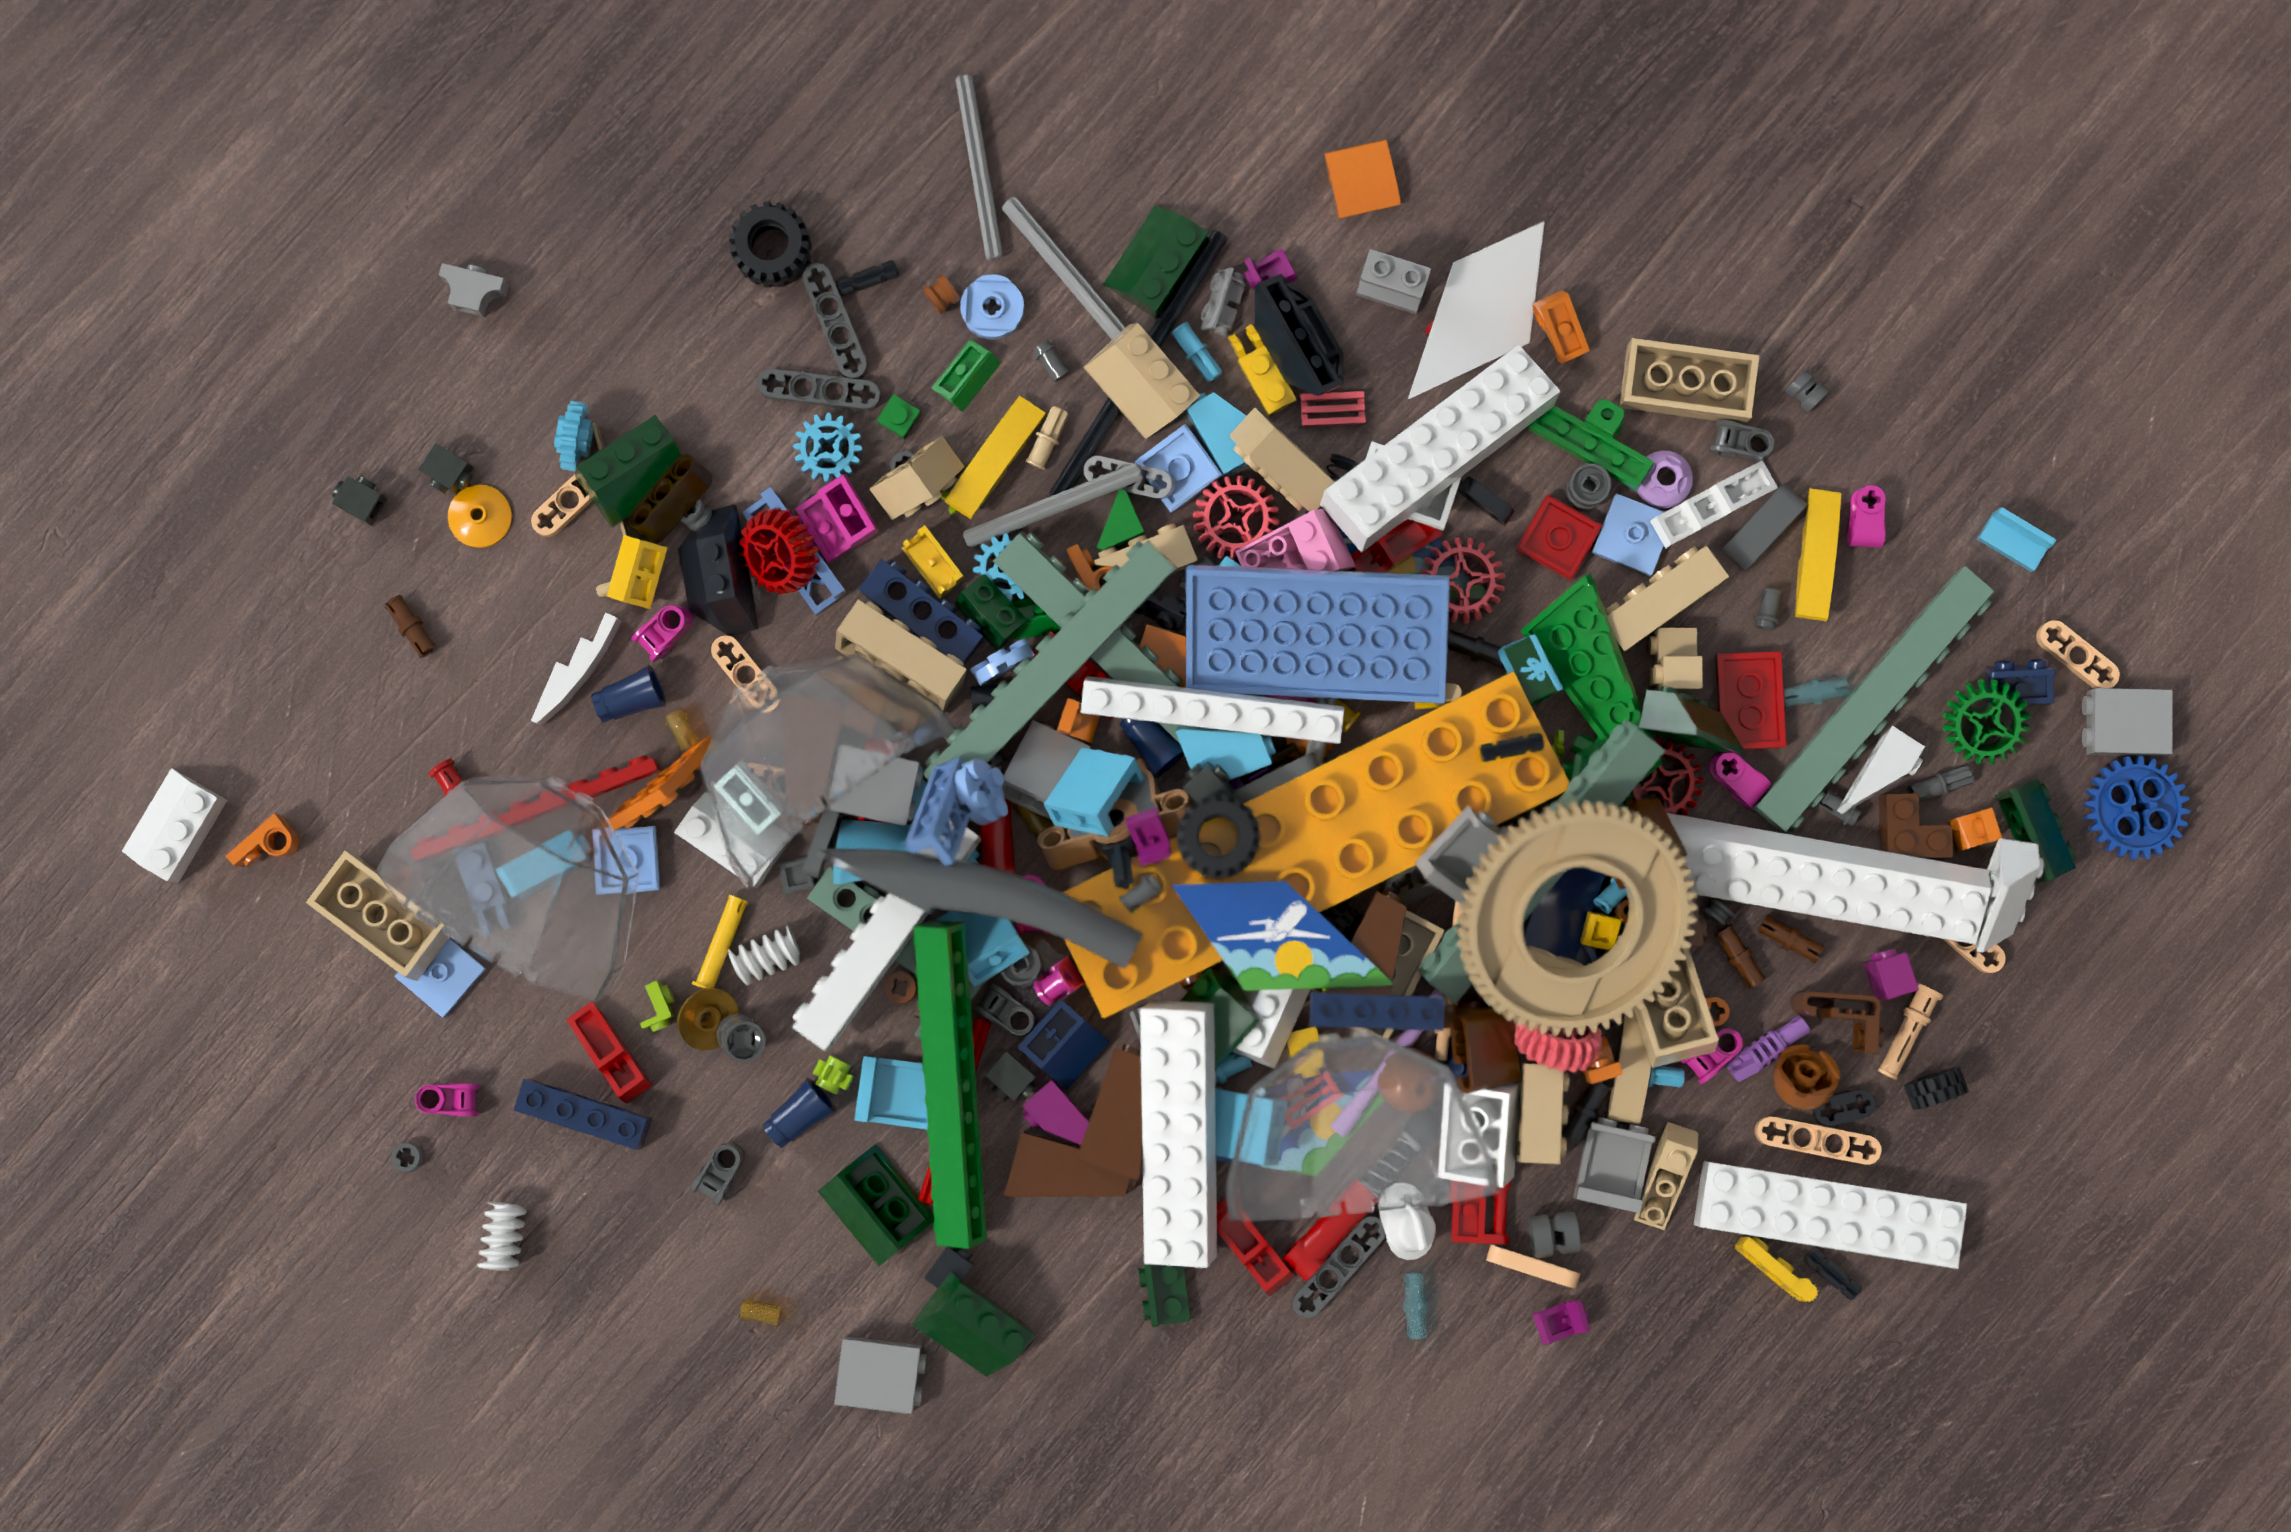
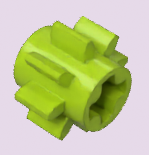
(833, 1074)

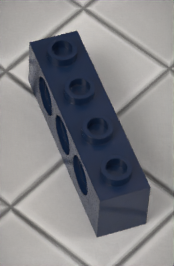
(877, 589)
(1376, 1011)
(582, 1114)

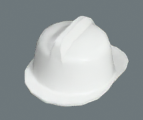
(1409, 1230)

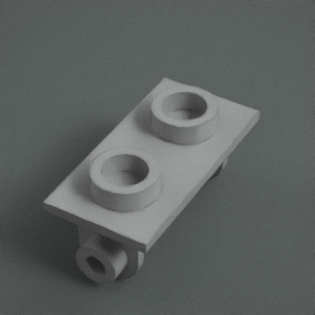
(1225, 287)

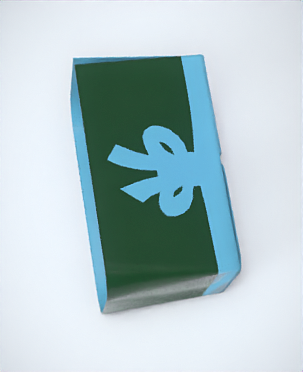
(1531, 669)

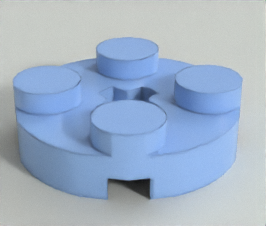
(979, 294)
(1001, 662)
(981, 790)

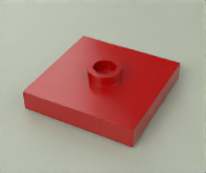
(1558, 537)

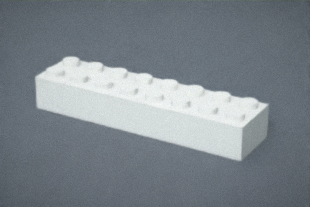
(1439, 448)
(865, 962)
(1179, 1133)
(1830, 1214)

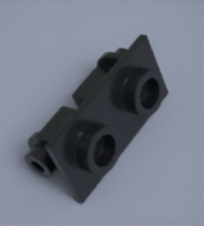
(1167, 612)

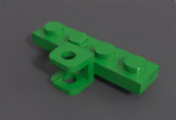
(1595, 441)

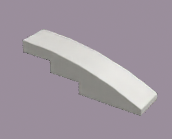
(1713, 504)
(567, 680)

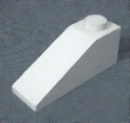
(1887, 764)

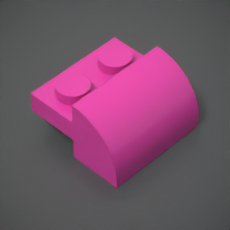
(837, 519)

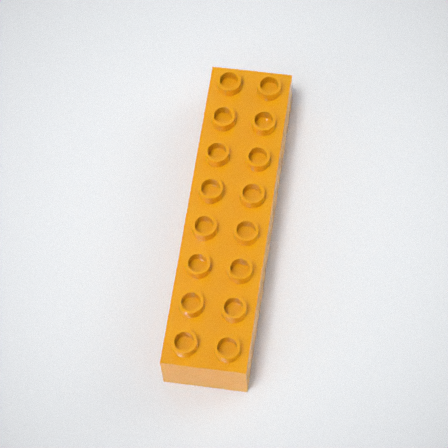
(1333, 831)

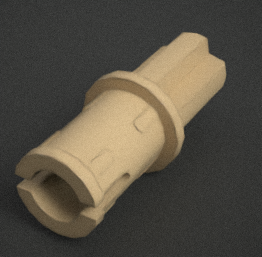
(1047, 437)

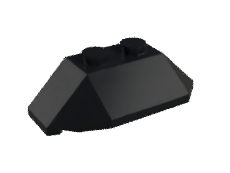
(1297, 336)
(714, 574)

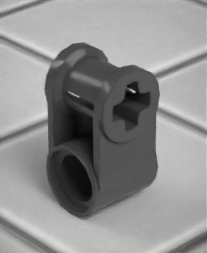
(1739, 441)
(1004, 1010)
(715, 1177)

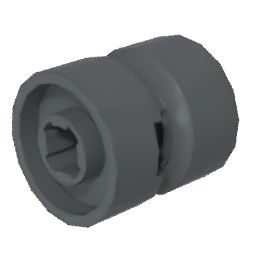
(1587, 487)
(1025, 970)
(740, 1037)
(1542, 1234)

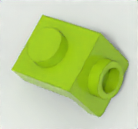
(661, 998)

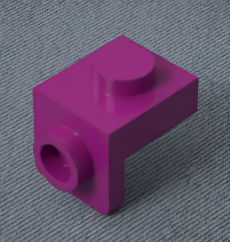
(1269, 267)
(1149, 836)
(1561, 1321)

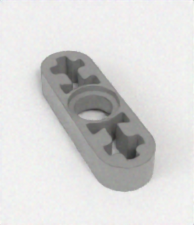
(1150, 491)

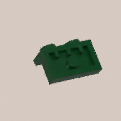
(990, 610)
(1165, 1293)

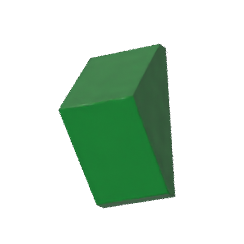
(1121, 524)

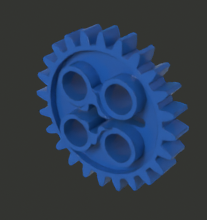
(2164, 802)

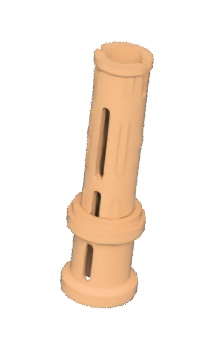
(1916, 1017)

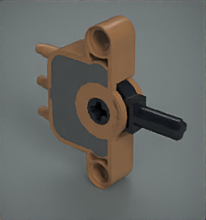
(1070, 847)

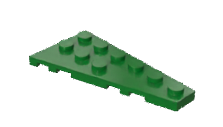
(1588, 659)

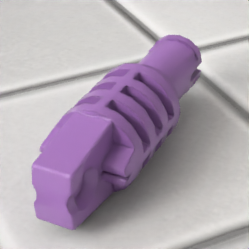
(1768, 1048)

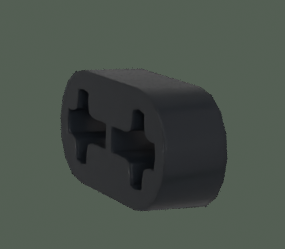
(1486, 500)
(1845, 1115)

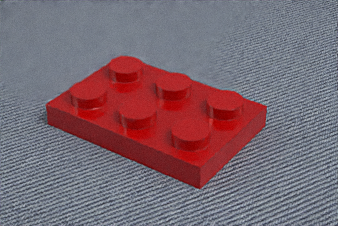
(1752, 697)

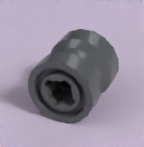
(1806, 390)

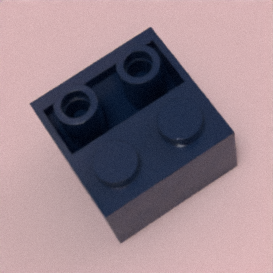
(1063, 1044)

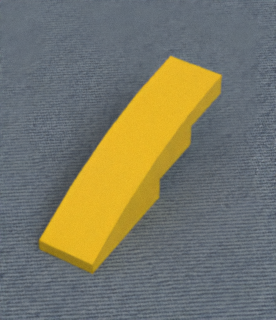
(995, 457)
(1818, 555)

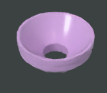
(1664, 496)

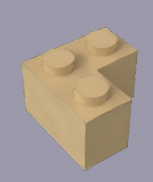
(918, 479)
(1675, 660)

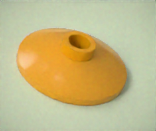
(492, 525)

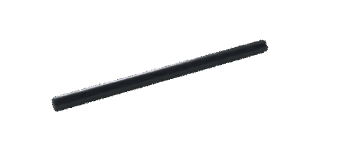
(1158, 334)

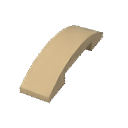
(1630, 1089)

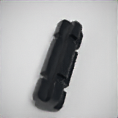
(867, 278)
(1511, 747)
(1832, 1273)

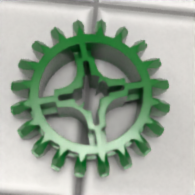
(1992, 708)

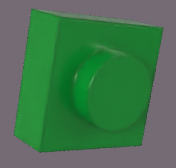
(898, 416)

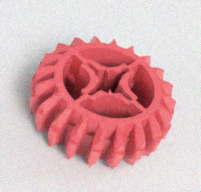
(1249, 510)
(1489, 577)
(1559, 1051)

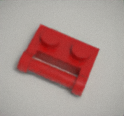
(1469, 1220)

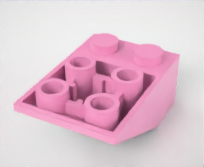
(1303, 544)

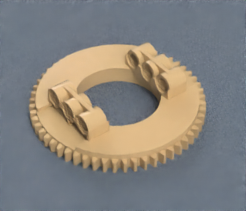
(1559, 991)

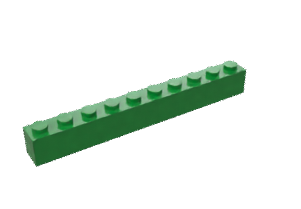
(950, 1083)

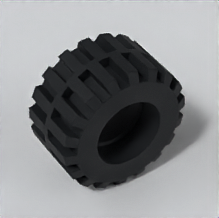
(758, 221)
(1224, 807)

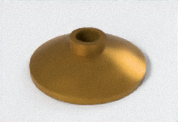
(702, 1033)

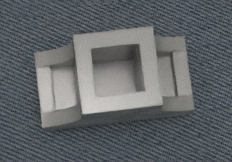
(472, 288)

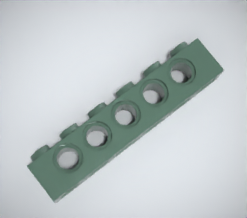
(826, 897)

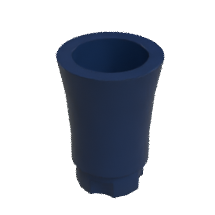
(629, 696)
(1154, 744)
(798, 1113)

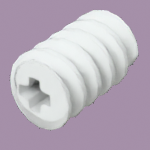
(765, 956)
(502, 1236)

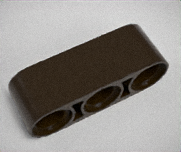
(670, 499)

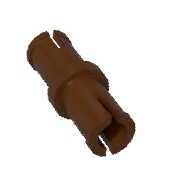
(410, 626)
(1791, 938)
(1740, 956)

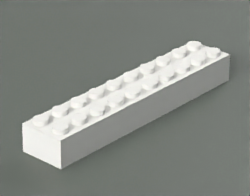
(1834, 879)

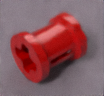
(446, 768)

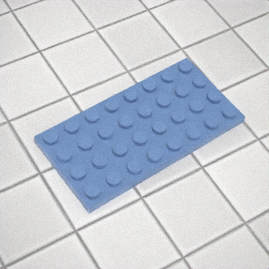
(1317, 633)

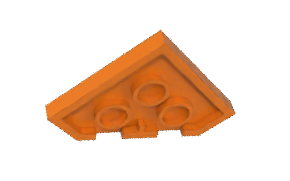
(661, 788)

